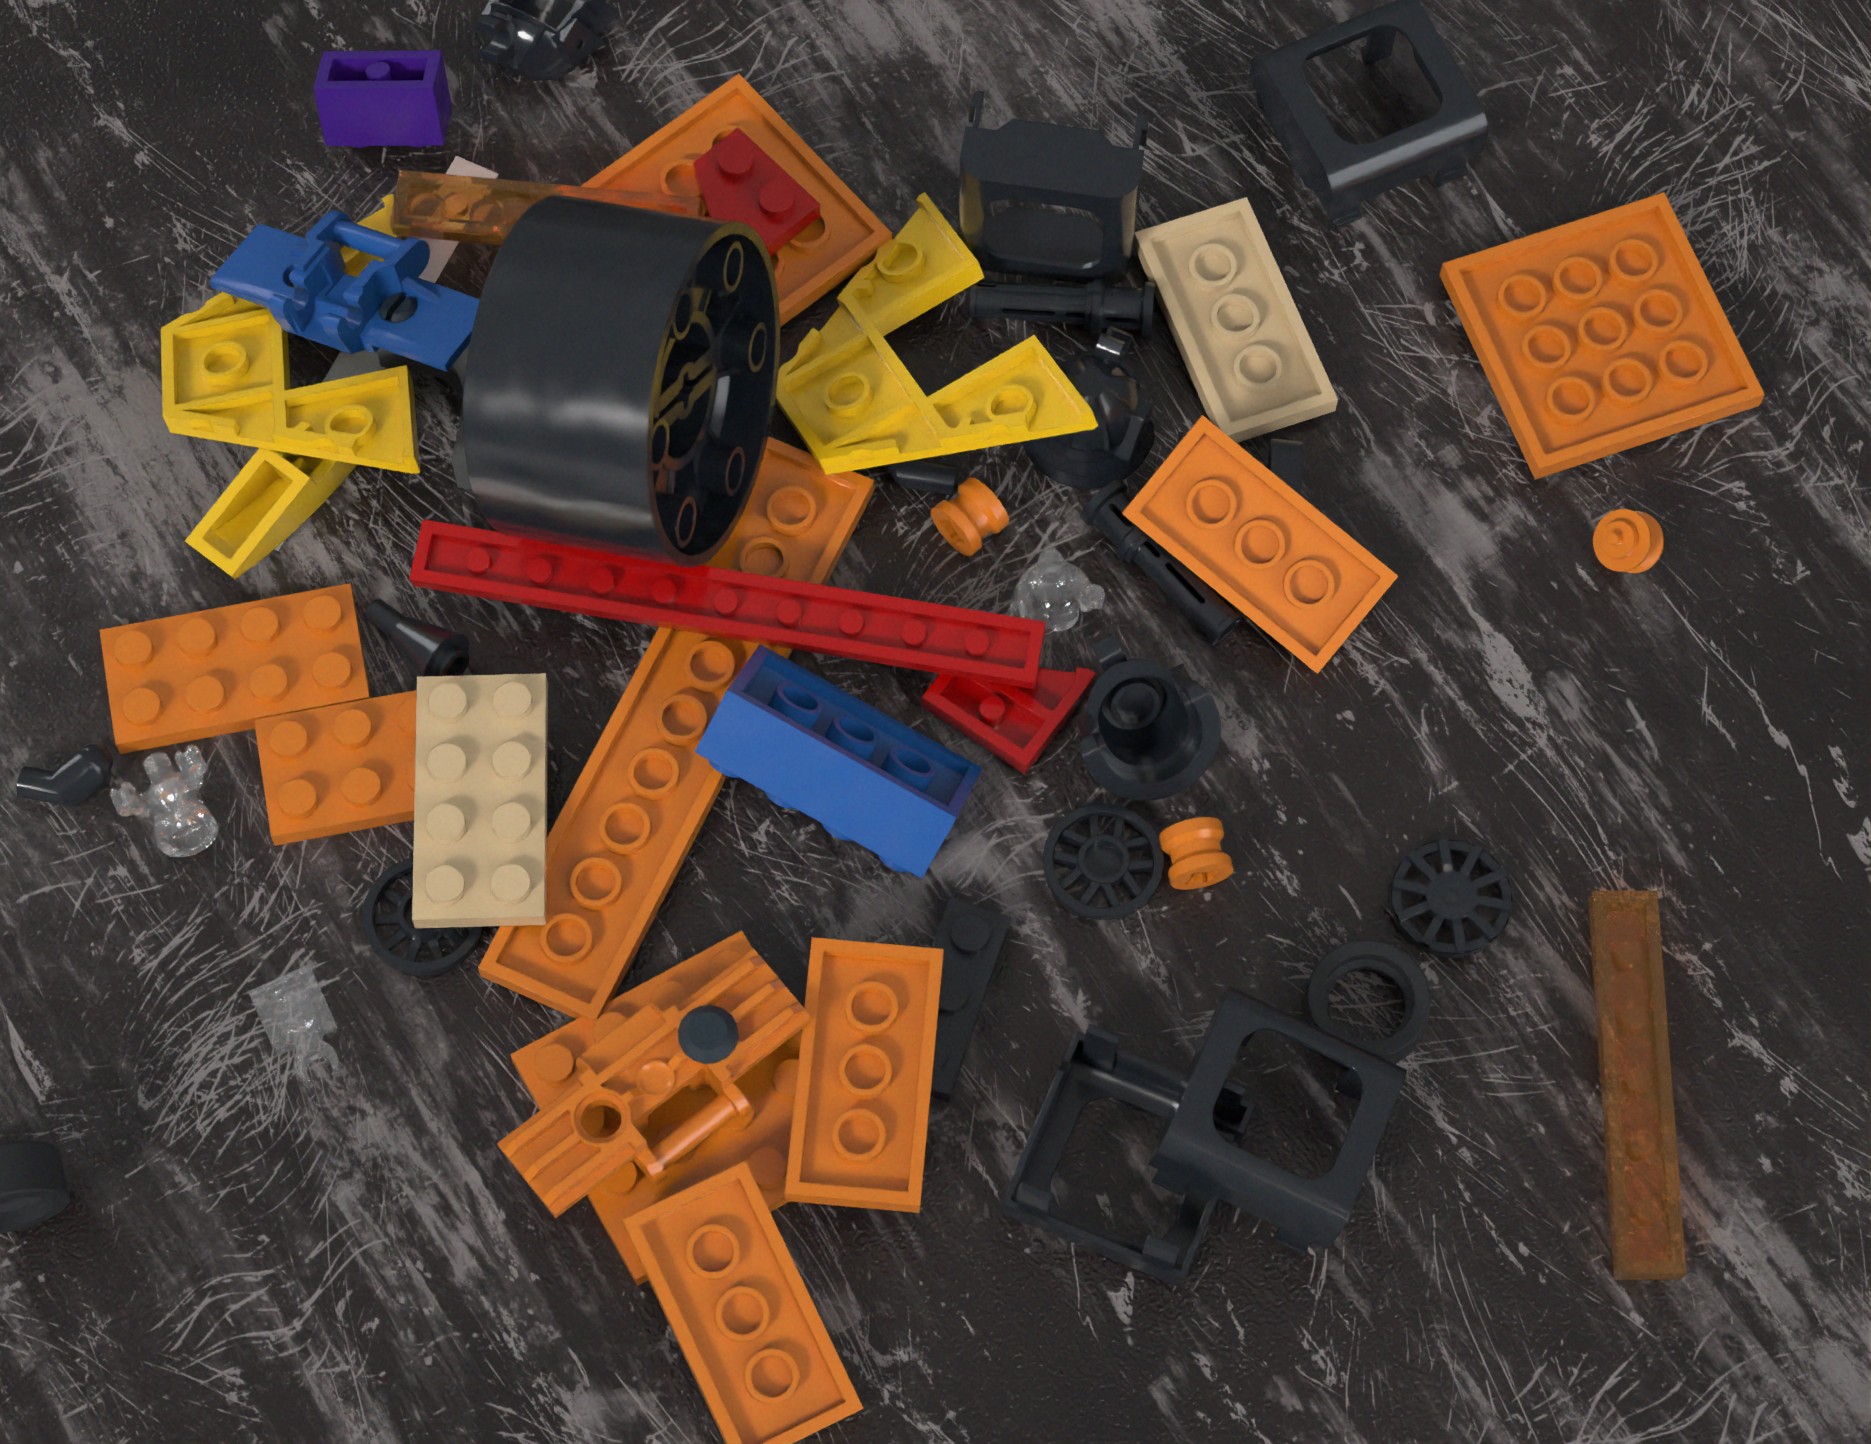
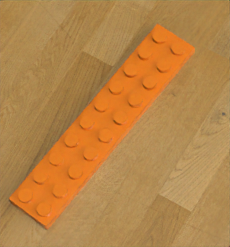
(644, 782)

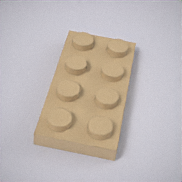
(1235, 321)
(480, 801)

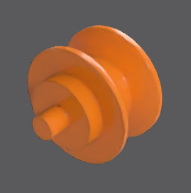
(1628, 541)

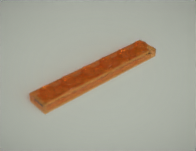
(1636, 1086)

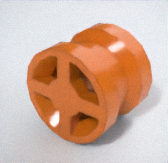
(969, 516)
(1196, 853)

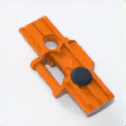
(643, 1064)

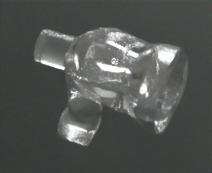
(1054, 592)
(172, 803)

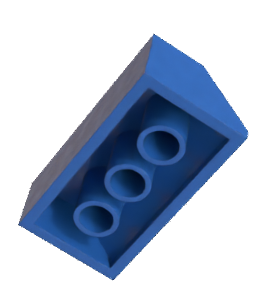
(838, 761)

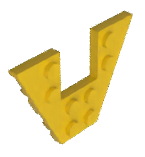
(232, 385)
(861, 403)

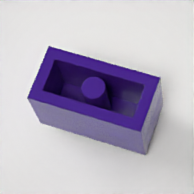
(383, 98)

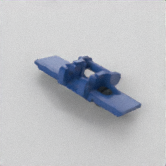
(376, 310)

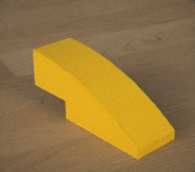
(264, 507)

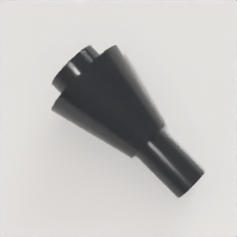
(425, 646)

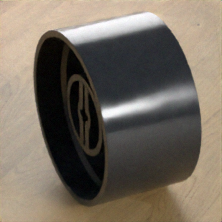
(622, 379)

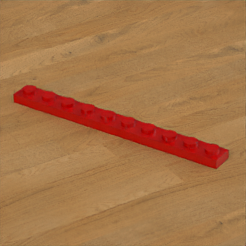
(730, 604)

